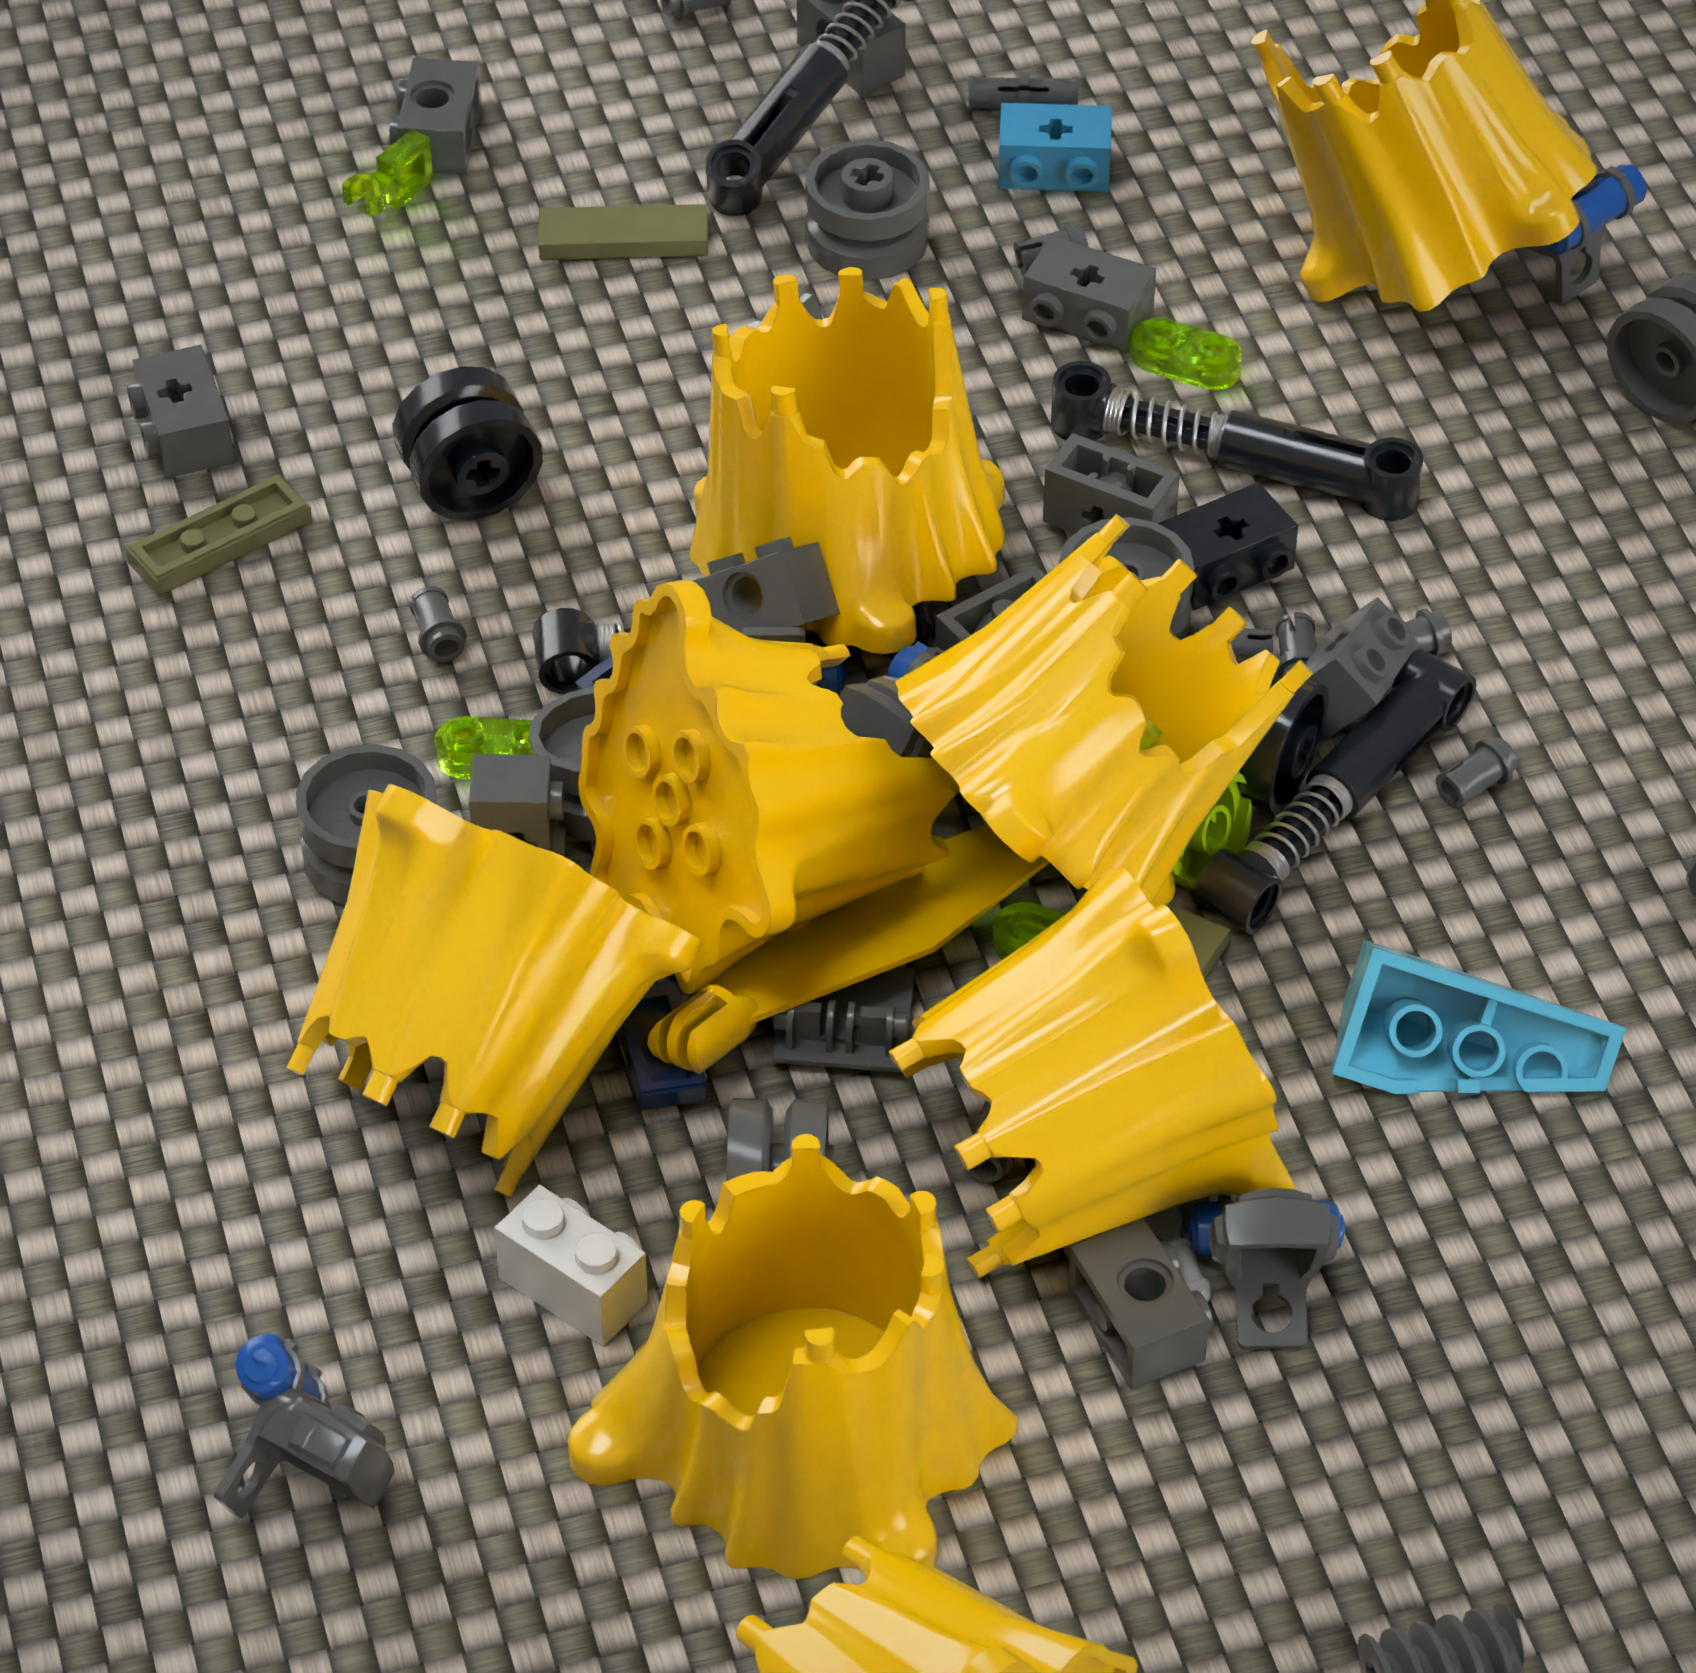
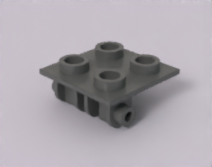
(849, 1025)

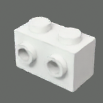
(572, 1264)

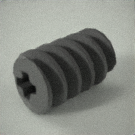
(1472, 1646)

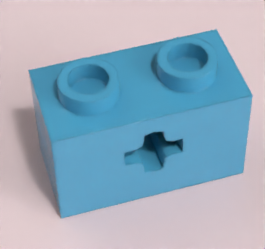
(1055, 147)

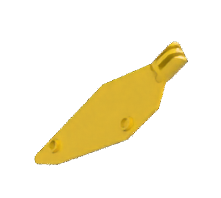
(843, 948)

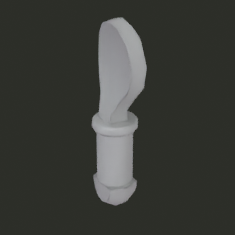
(1169, 1226)

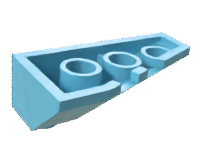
(1443, 1030)

